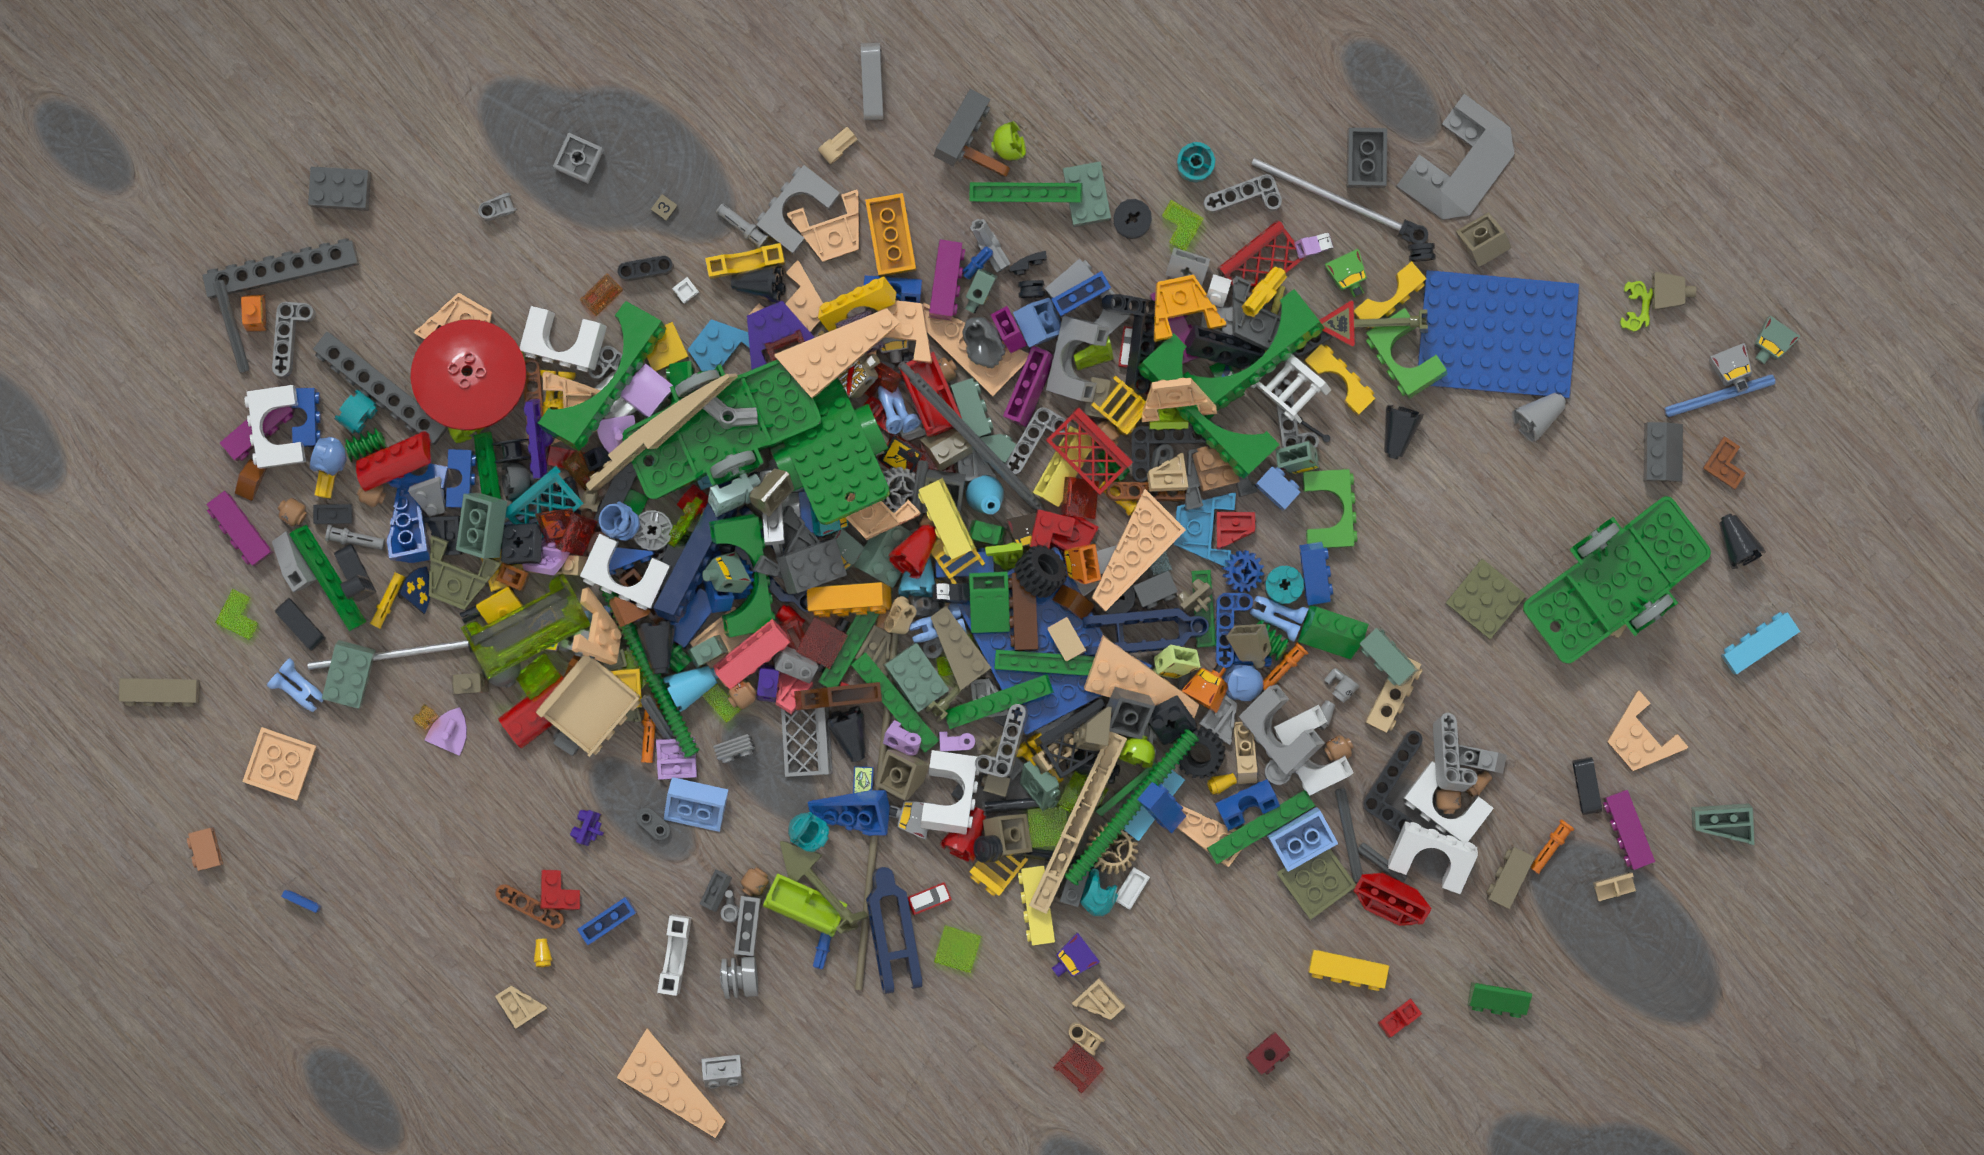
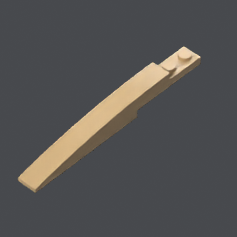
(658, 430)
(1077, 823)

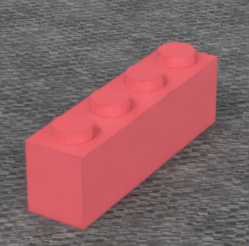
(751, 654)

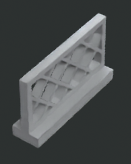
(774, 526)
(823, 742)

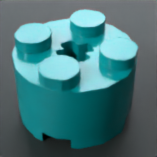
(1190, 152)
(356, 412)
(1293, 591)

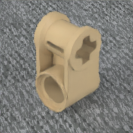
(900, 618)
(1086, 1038)

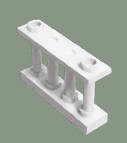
(1304, 375)

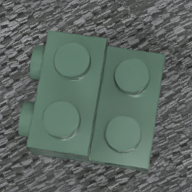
(1041, 787)

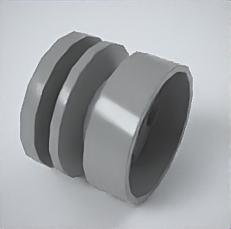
(661, 539)
(739, 977)

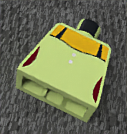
(1176, 661)

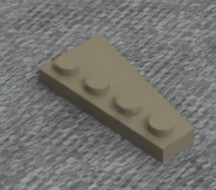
(960, 651)

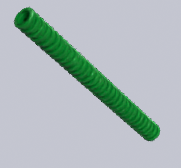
(657, 686)
(1130, 808)

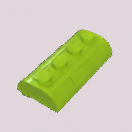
(802, 905)

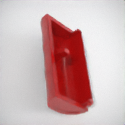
(930, 417)
(394, 461)
(522, 720)

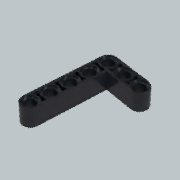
(1138, 334)
(1150, 440)
(358, 582)
(1400, 765)

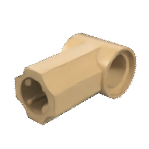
(834, 148)

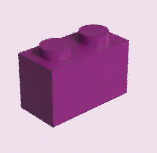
(1008, 329)

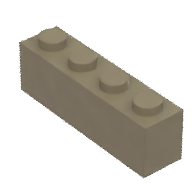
(159, 690)

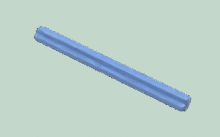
(1718, 396)

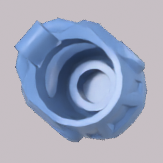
(328, 456)
(619, 521)
(1243, 682)

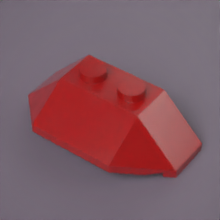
(1392, 899)

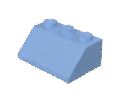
(695, 804)
(1302, 839)

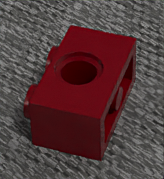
(1274, 1043)

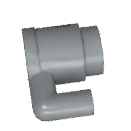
(1345, 687)
(730, 911)

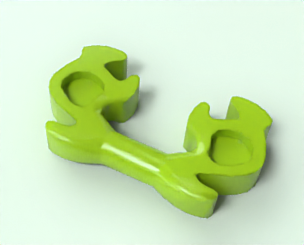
(1637, 289)

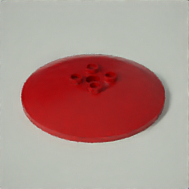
(468, 400)

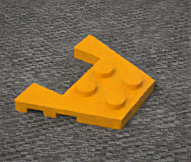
(1180, 298)

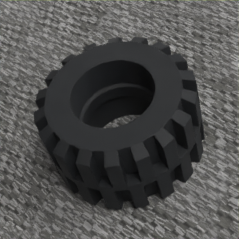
(1040, 571)
(1217, 751)

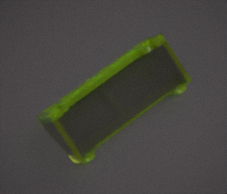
(527, 629)

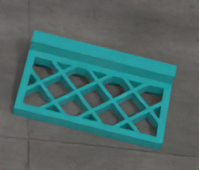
(535, 492)

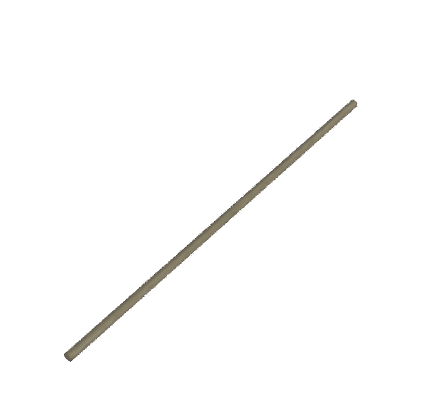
(873, 839)

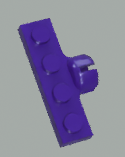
(537, 437)

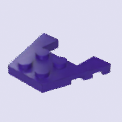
(769, 326)

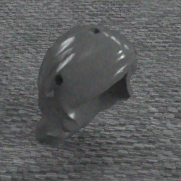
(983, 342)

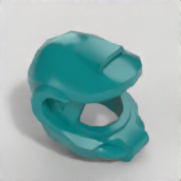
(808, 831)
(1097, 900)

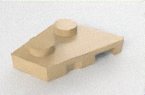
(1169, 476)
(1100, 1000)
(518, 1006)

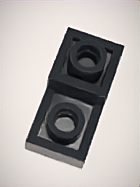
(1022, 265)

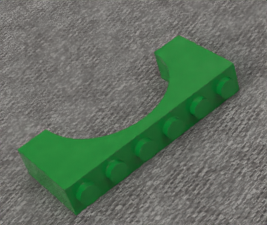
(756, 609)

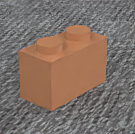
(205, 849)

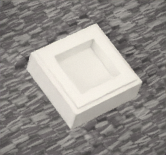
(685, 290)

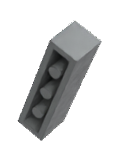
(962, 127)

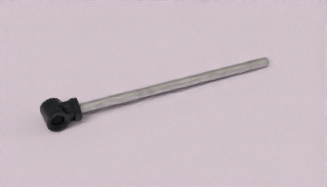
(1405, 230)
(403, 652)

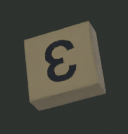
(664, 207)

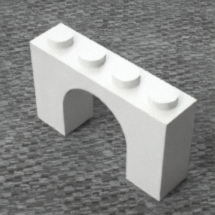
(582, 354)
(260, 404)
(597, 571)
(1313, 776)
(954, 817)
(1462, 827)
(1416, 838)
(673, 968)

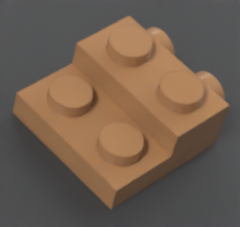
(1213, 470)

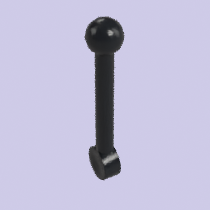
(1326, 438)

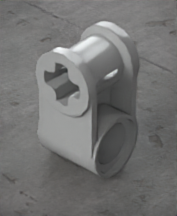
(498, 207)

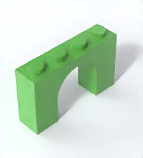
(1410, 380)
(1338, 483)

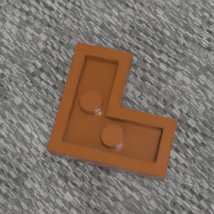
(1720, 465)

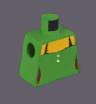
(1348, 272)

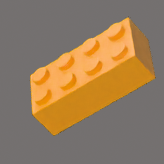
(890, 235)
(849, 599)

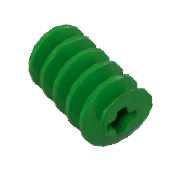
(365, 444)
(1277, 645)

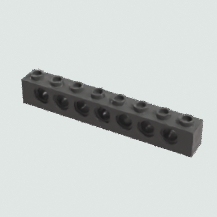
(348, 259)
(329, 343)

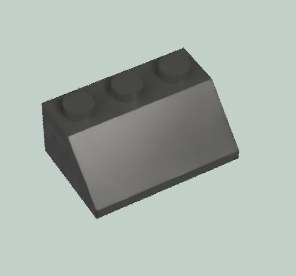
(1663, 451)

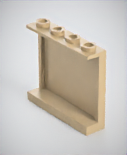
(589, 704)

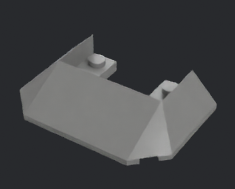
(1487, 158)

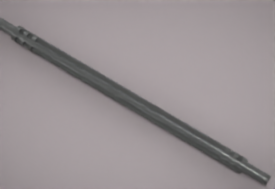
(972, 438)

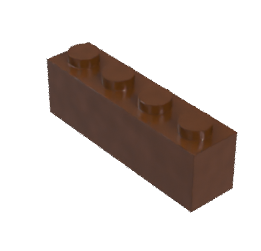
(1024, 617)

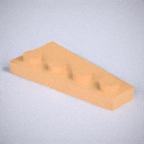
(1204, 831)

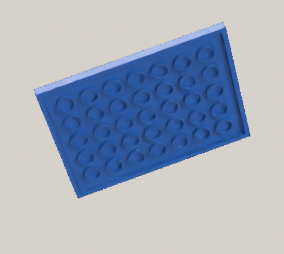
(1500, 332)
(1068, 689)

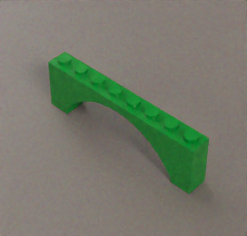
(1296, 328)
(577, 423)
(1241, 451)

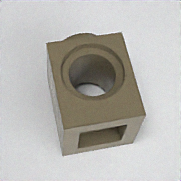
(995, 784)

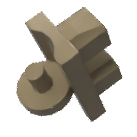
(591, 503)
(1198, 599)
(991, 747)

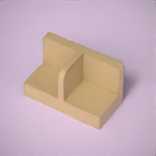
(1066, 639)
(1614, 886)

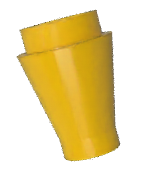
(1220, 783)
(542, 953)

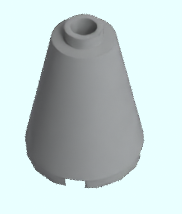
(1538, 415)

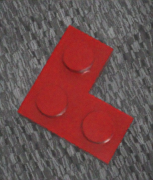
(1048, 524)
(553, 896)

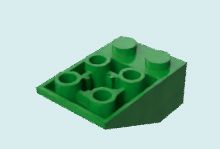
(989, 602)

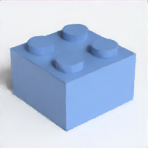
(1038, 322)
(1278, 488)

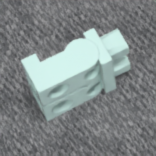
(732, 495)

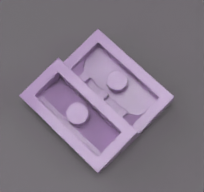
(647, 391)
(551, 559)
(672, 762)

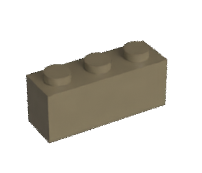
(1509, 877)

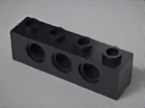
(1222, 348)

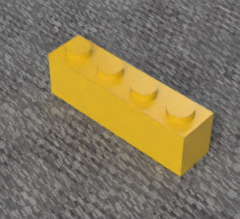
(1348, 969)

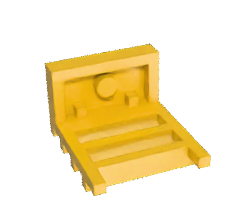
(1131, 416)
(938, 552)
(994, 883)

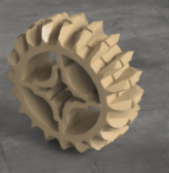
(1125, 839)

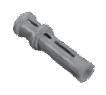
(749, 230)
(345, 536)

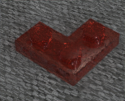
(886, 378)

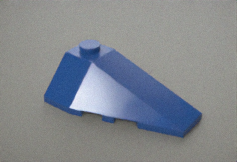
(408, 532)
(859, 811)

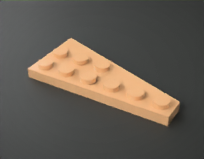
(950, 338)
(826, 357)
(1141, 544)
(1117, 668)
(664, 1081)

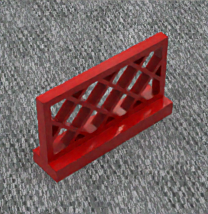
(1255, 246)
(1100, 438)

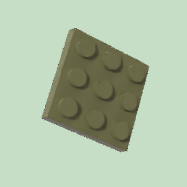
(1485, 599)
(1317, 882)

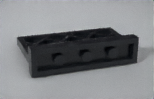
(1060, 731)

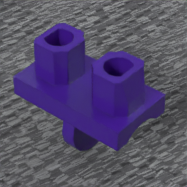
(589, 829)

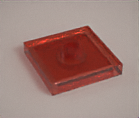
(1079, 498)
(822, 642)

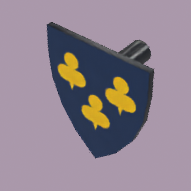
(416, 589)

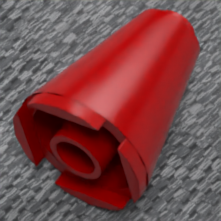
(914, 551)
(962, 844)

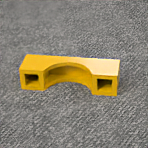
(732, 264)
(1407, 280)
(876, 294)
(1323, 361)

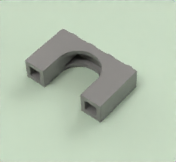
(804, 183)
(1076, 274)
(1062, 377)
(1259, 719)

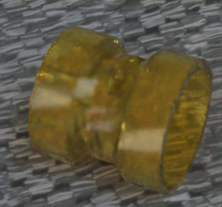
(425, 716)

